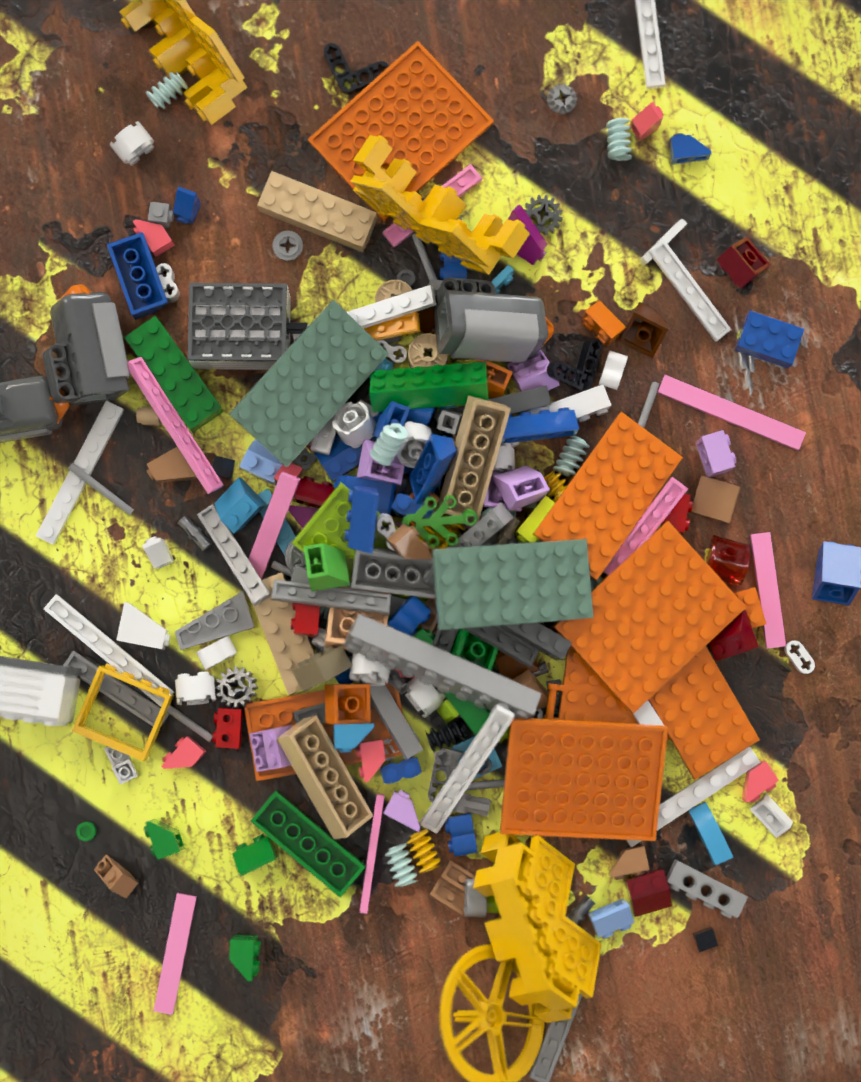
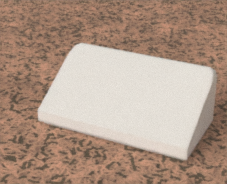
(771, 816)

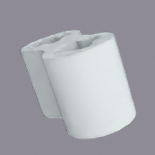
(168, 282)
(391, 348)
(613, 370)
(386, 531)
(216, 652)

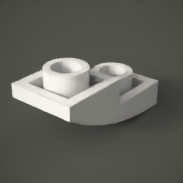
(121, 765)

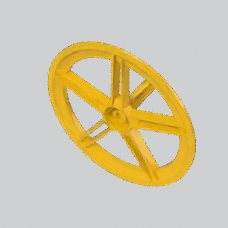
(487, 1017)

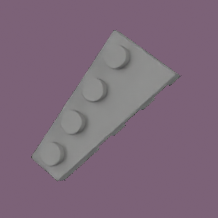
(224, 620)

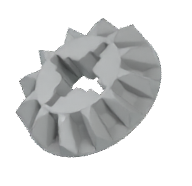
(557, 105)
(282, 239)

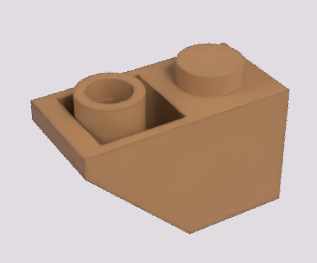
(408, 545)
(630, 861)
(115, 876)

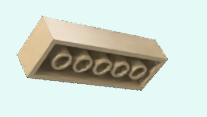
(317, 211)
(476, 455)
(285, 646)
(325, 777)

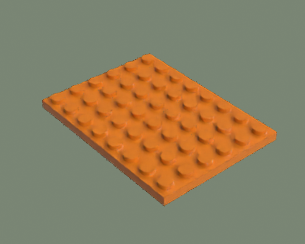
(418, 113)
(651, 617)
(583, 779)

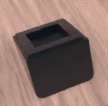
(223, 467)
(705, 939)

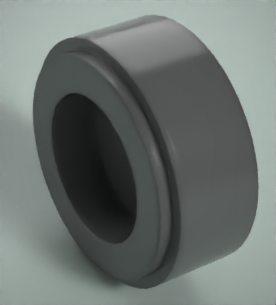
(407, 276)

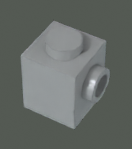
(160, 214)
(449, 421)

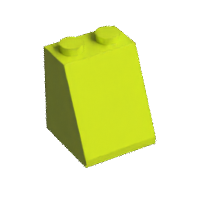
(525, 532)

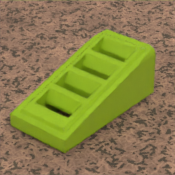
(447, 711)

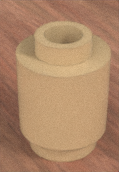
(147, 416)

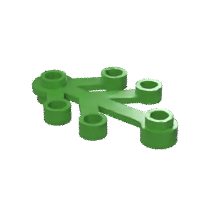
(436, 520)

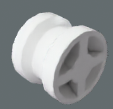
(319, 641)

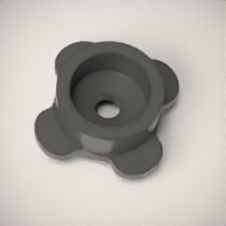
(305, 464)

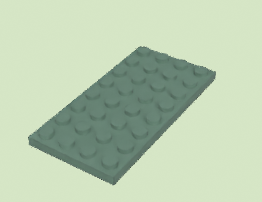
(309, 383)
(512, 584)

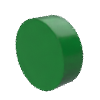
(86, 831)

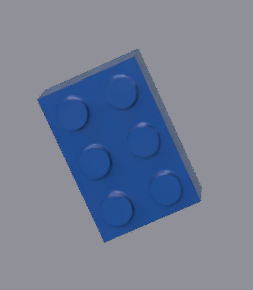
(769, 339)

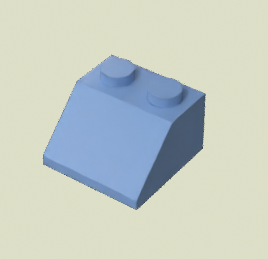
(260, 463)
(611, 918)

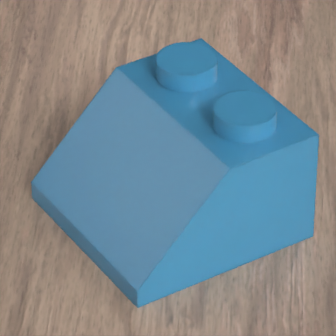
(238, 505)
(350, 735)

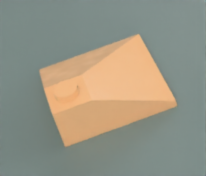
(340, 621)

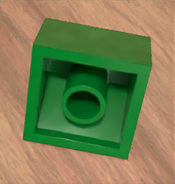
(254, 855)

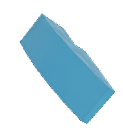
(710, 833)

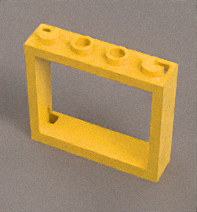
(81, 729)

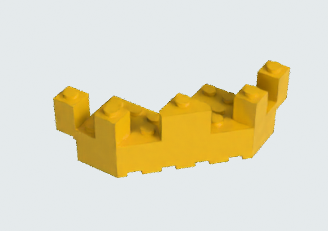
(191, 47)
(438, 216)
(550, 950)

